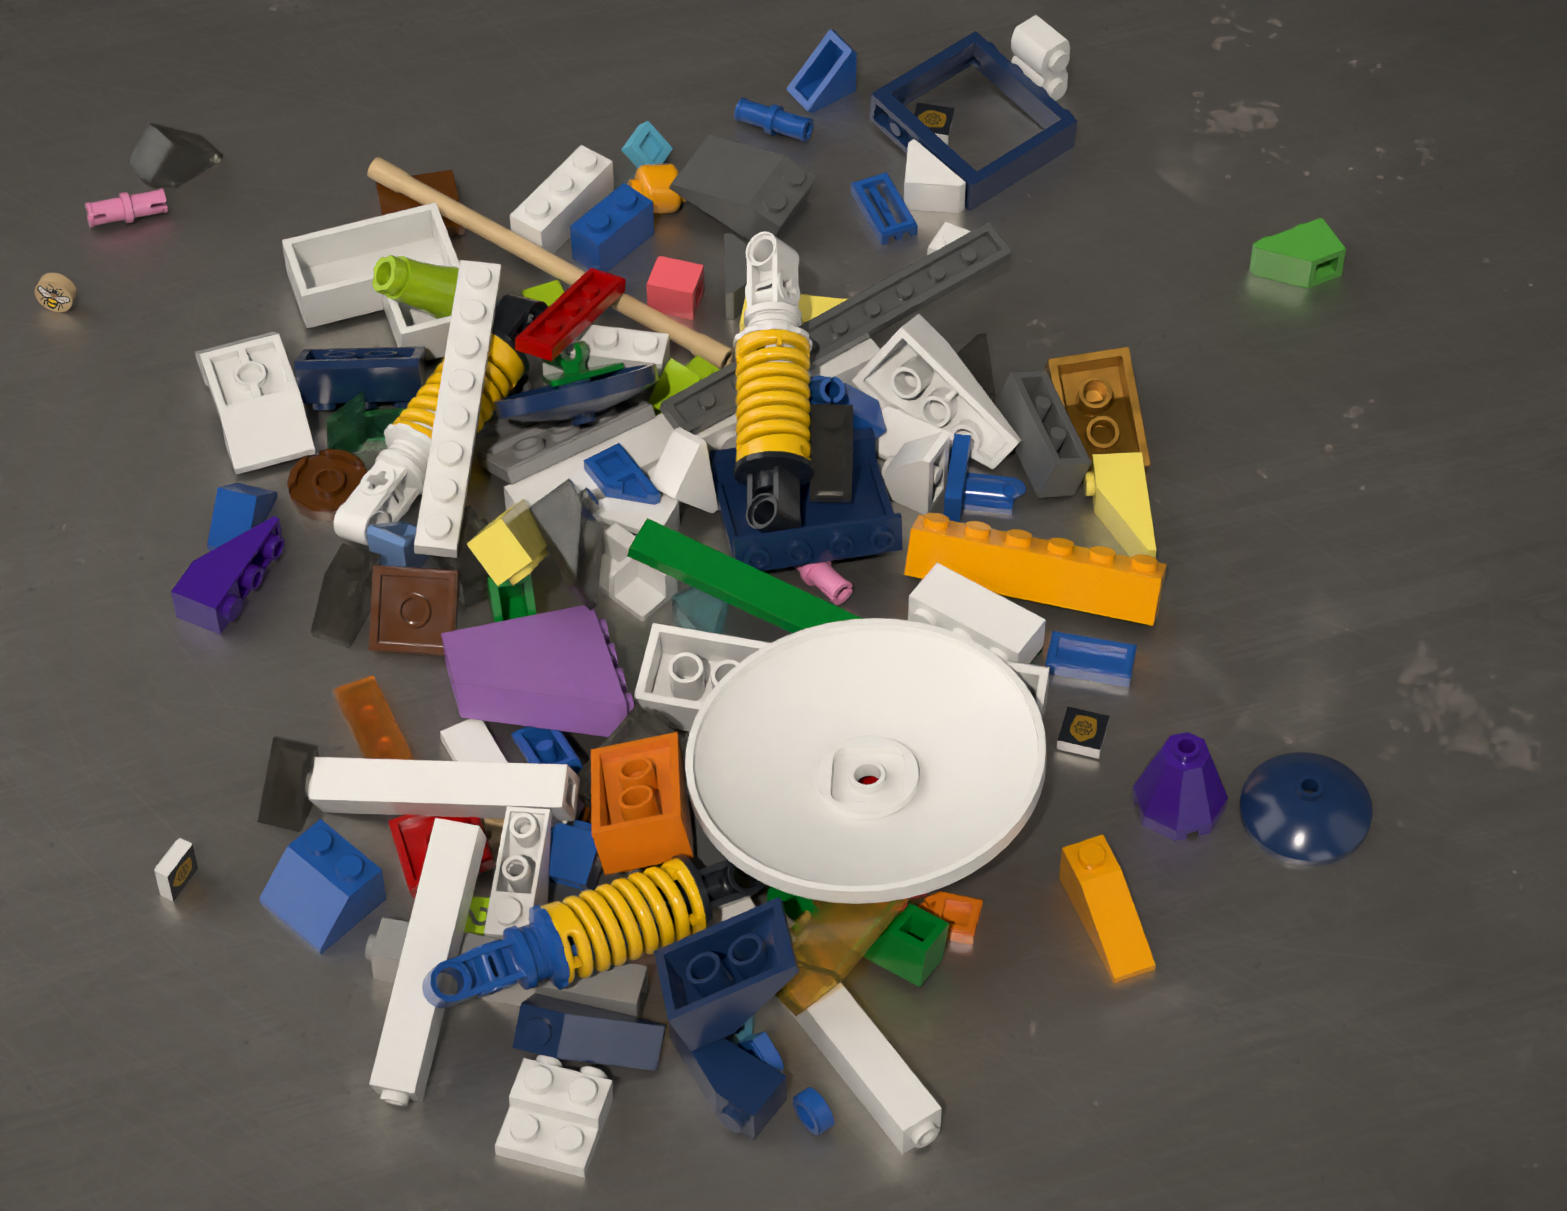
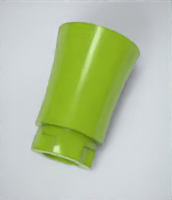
(417, 284)

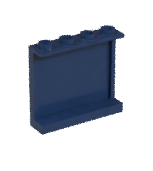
(827, 528)

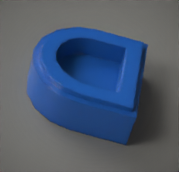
(762, 1048)

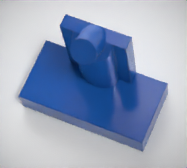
(976, 490)

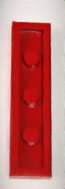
(570, 314)

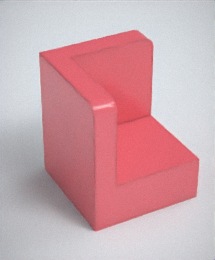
(676, 287)

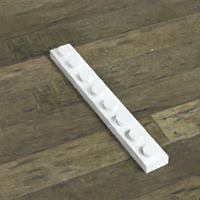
(458, 409)

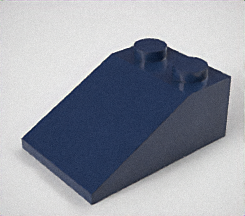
(726, 973)

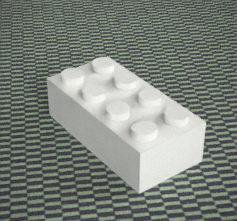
(684, 668)

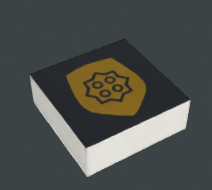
(936, 118)
(1083, 732)
(176, 869)

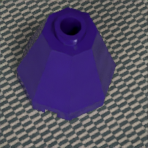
(1180, 789)

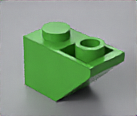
(1299, 255)

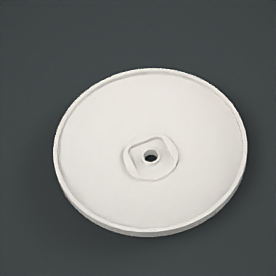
(855, 698)

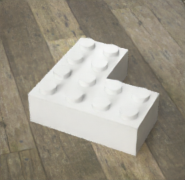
(335, 272)

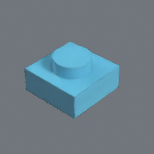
(646, 146)

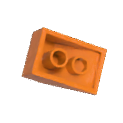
(640, 803)

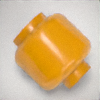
(654, 183)

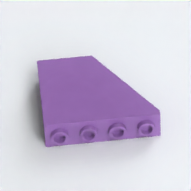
(540, 672)

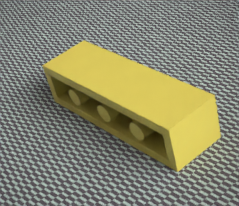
(510, 545)

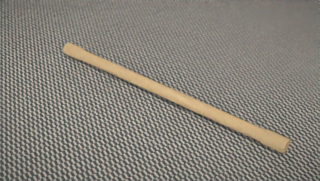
(401, 182)

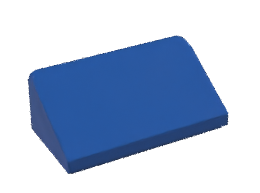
(546, 747)

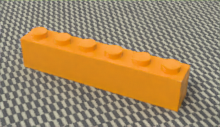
(1038, 568)

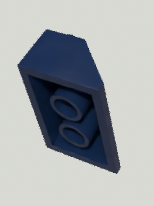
(342, 373)

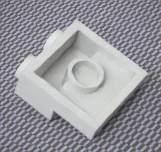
(555, 1115)

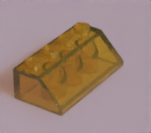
(830, 945)

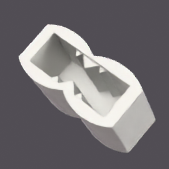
(1042, 55)

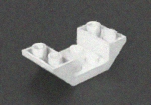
(257, 402)

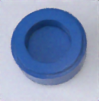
(813, 1111)

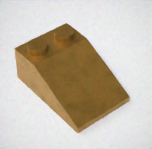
(1101, 401)

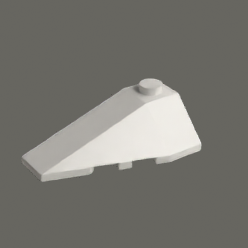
(929, 381)

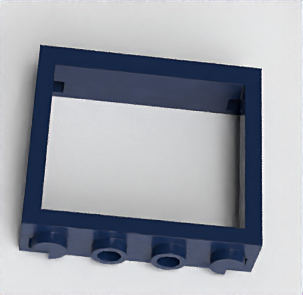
(902, 126)

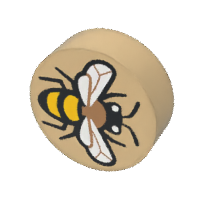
(55, 292)

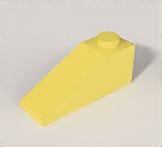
(1122, 500)

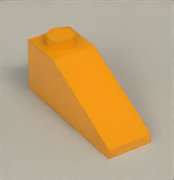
(1105, 907)

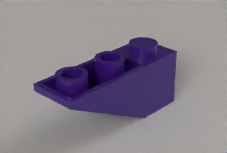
(220, 580)

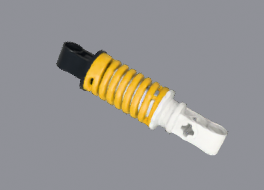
(772, 388)
(402, 467)

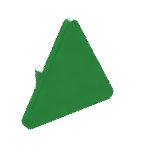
(575, 368)

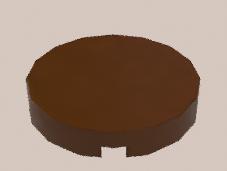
(324, 483)

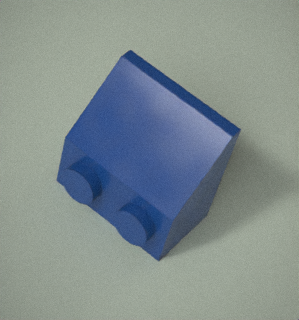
(323, 887)

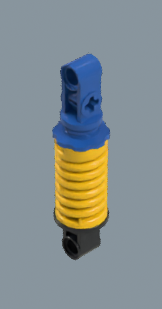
(594, 930)

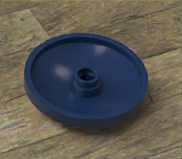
(579, 398)

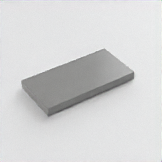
(558, 440)

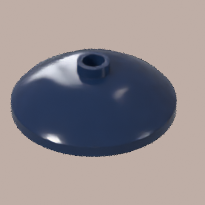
(1300, 824)

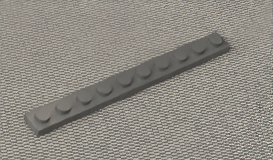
(854, 320)

